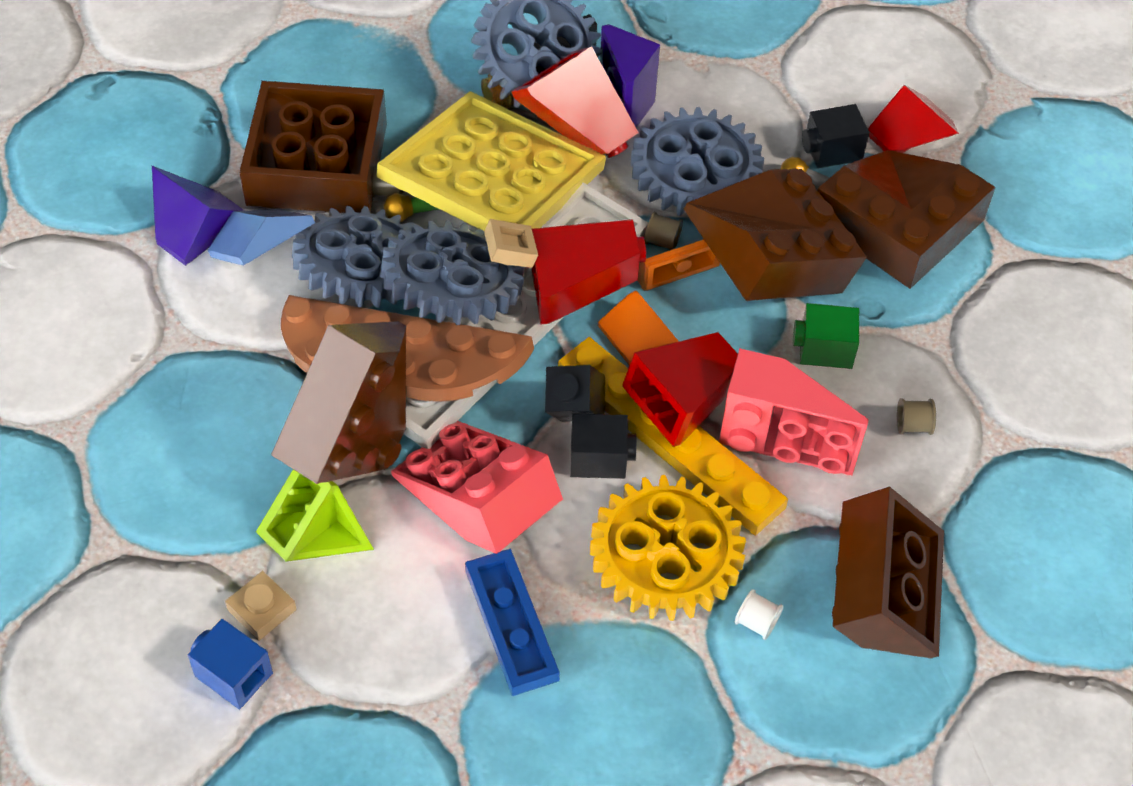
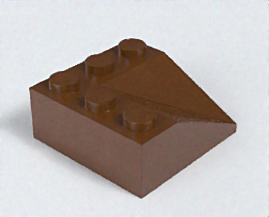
(313, 147)
(907, 209)
(777, 236)
(349, 404)

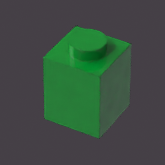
(827, 335)

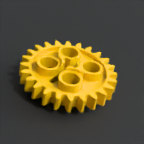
(667, 547)

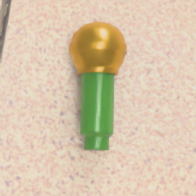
(405, 206)

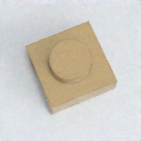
(510, 243)
(260, 605)

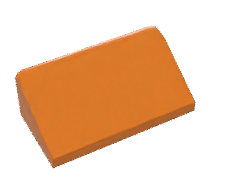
(676, 265)
(634, 327)

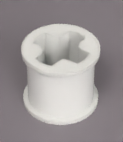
(758, 614)

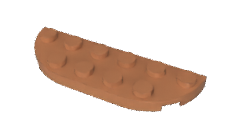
(441, 358)

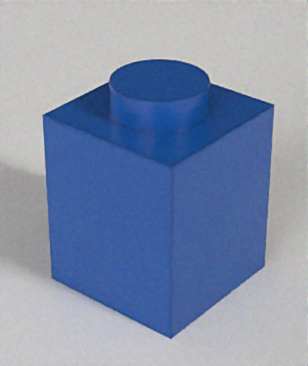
(229, 663)

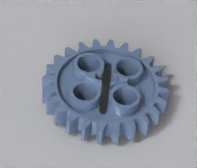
(553, 19)
(692, 157)
(346, 254)
(449, 273)

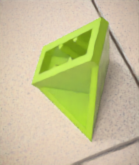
(311, 521)

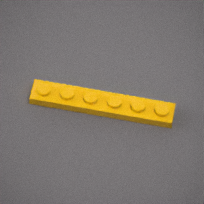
(697, 458)

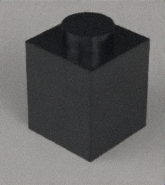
(835, 136)
(574, 390)
(601, 446)

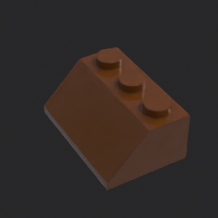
(889, 575)

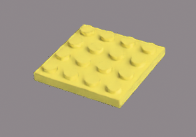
(490, 165)

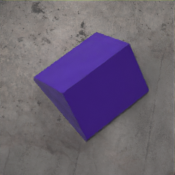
(632, 69)

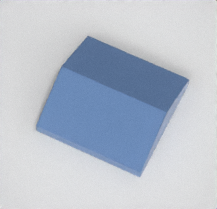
(255, 232)

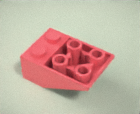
(789, 416)
(481, 484)

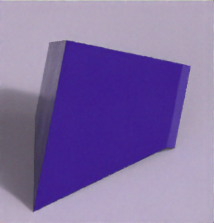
(187, 215)

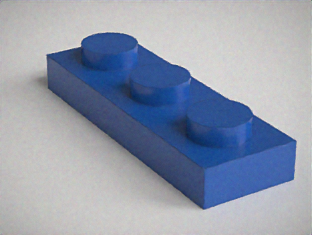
(512, 622)

